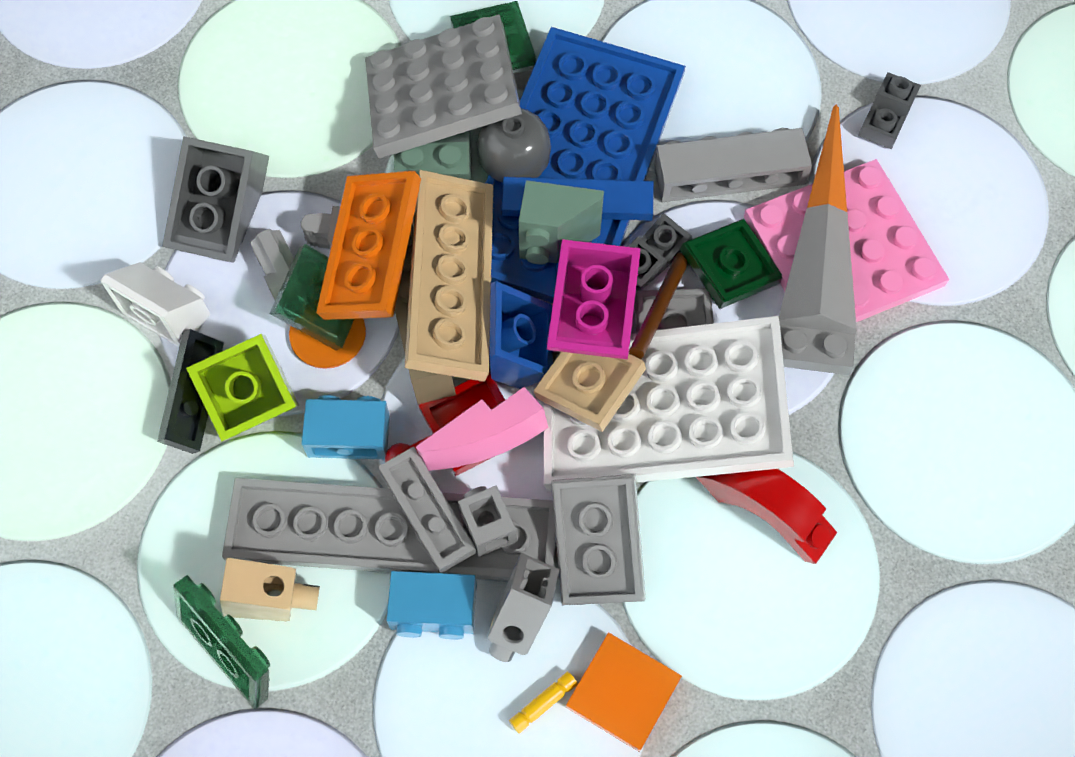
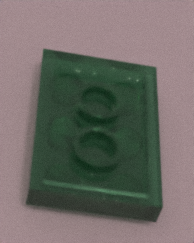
(222, 640)

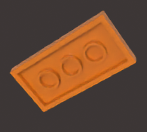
(369, 246)

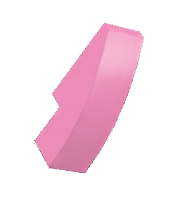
(484, 432)

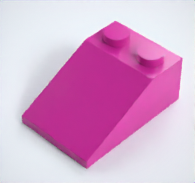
(594, 299)

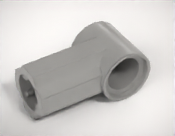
(273, 257)

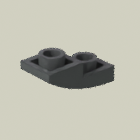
(889, 110)
(658, 248)

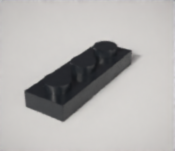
(184, 411)

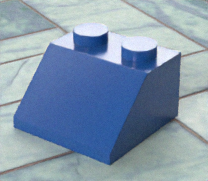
(518, 337)

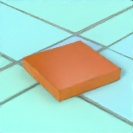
(623, 692)

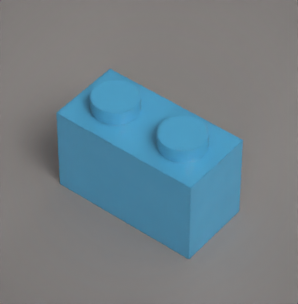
(346, 428)
(432, 604)

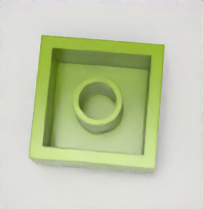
(242, 387)

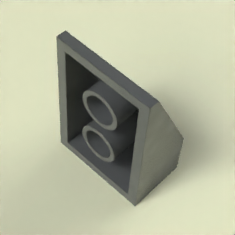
(213, 198)

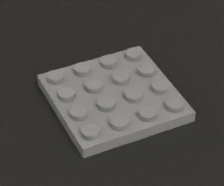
(440, 86)

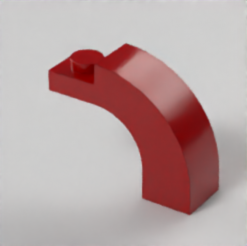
(781, 504)

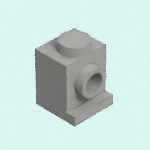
(487, 502)

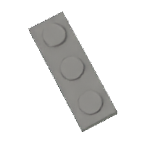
(427, 510)

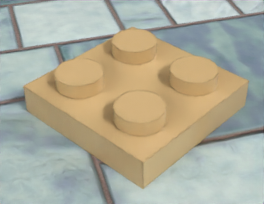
(589, 386)

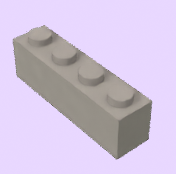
(732, 164)

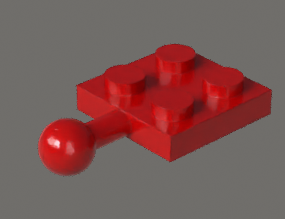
(444, 410)

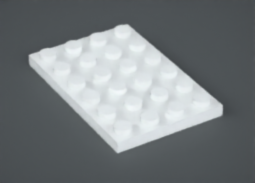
(699, 409)

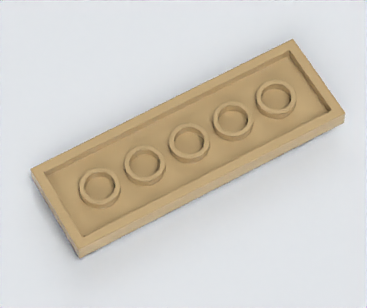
(450, 278)

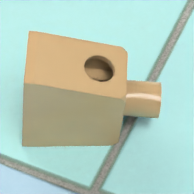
(247, 586)

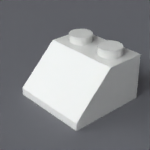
(156, 300)

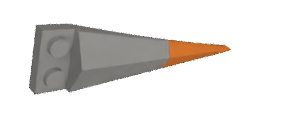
(819, 296)

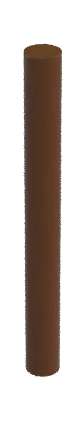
(658, 307)

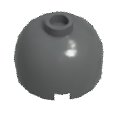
(514, 147)

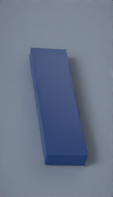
(621, 197)

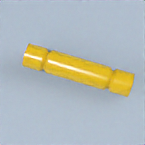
(543, 702)

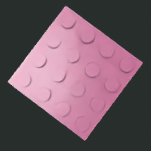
(886, 246)

